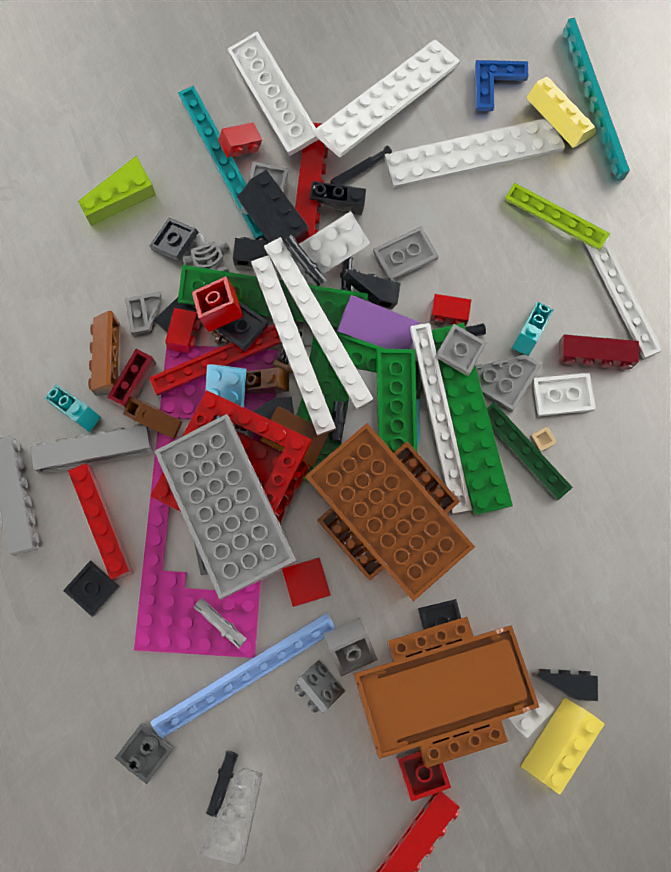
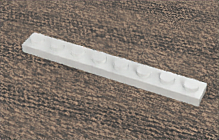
(625, 300)

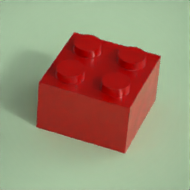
(217, 304)
(418, 778)

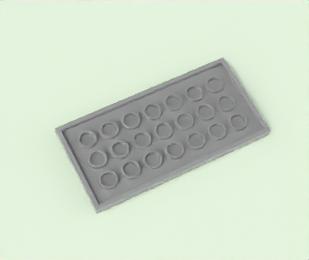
(225, 507)

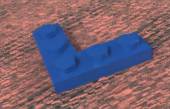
(489, 70)

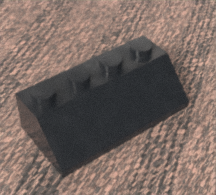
(272, 209)

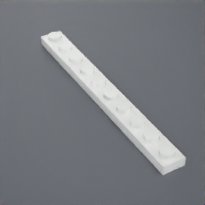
(318, 323)
(293, 346)
(440, 415)

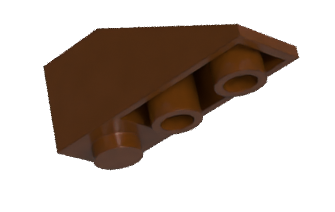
(267, 381)
(152, 417)

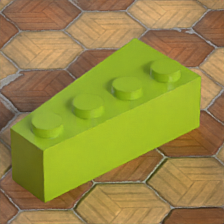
(117, 192)

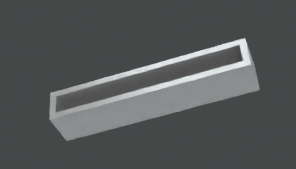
(91, 449)
(14, 500)

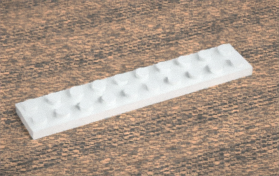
(386, 98)
(473, 153)

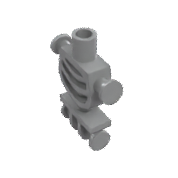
(207, 254)

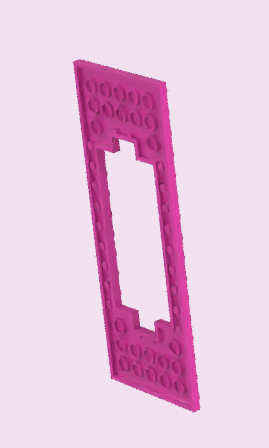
(165, 605)

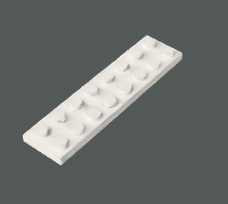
(273, 93)

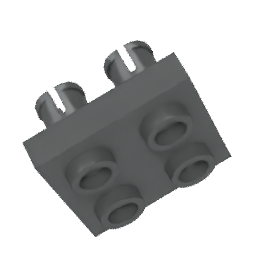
(319, 686)
(144, 753)

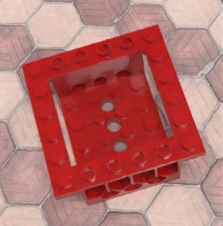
(279, 471)

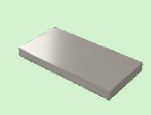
(366, 414)

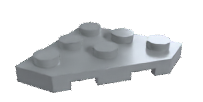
(507, 379)

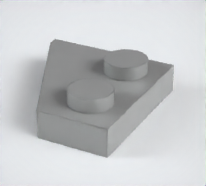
(142, 312)

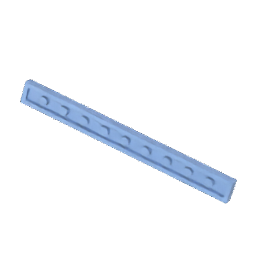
(242, 676)

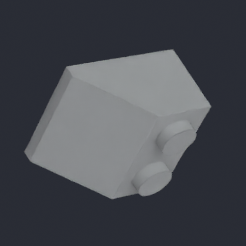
(350, 647)

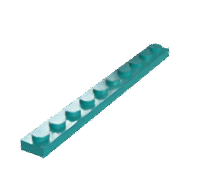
(597, 102)
(210, 136)

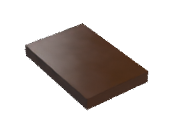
(300, 426)

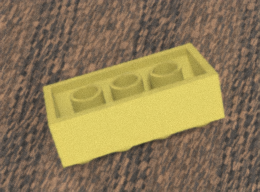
(561, 112)
(562, 745)

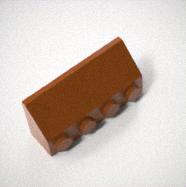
(104, 353)

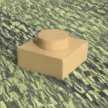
(543, 439)

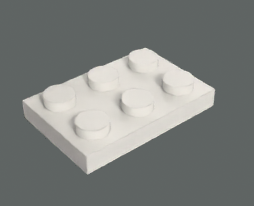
(563, 394)
(530, 721)

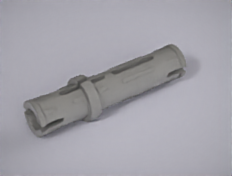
(227, 629)

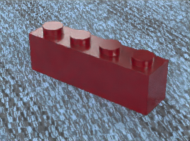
(598, 351)

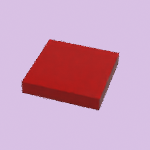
(306, 582)

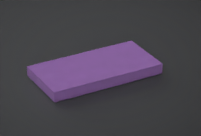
(376, 325)

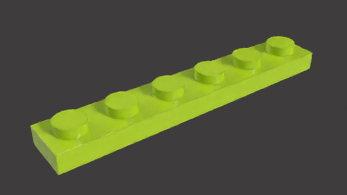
(557, 216)

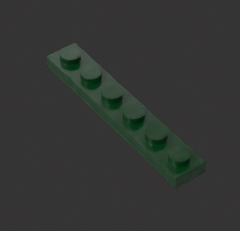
(527, 453)

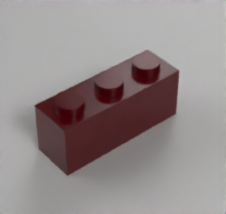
(132, 378)

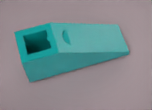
(532, 329)
(72, 407)

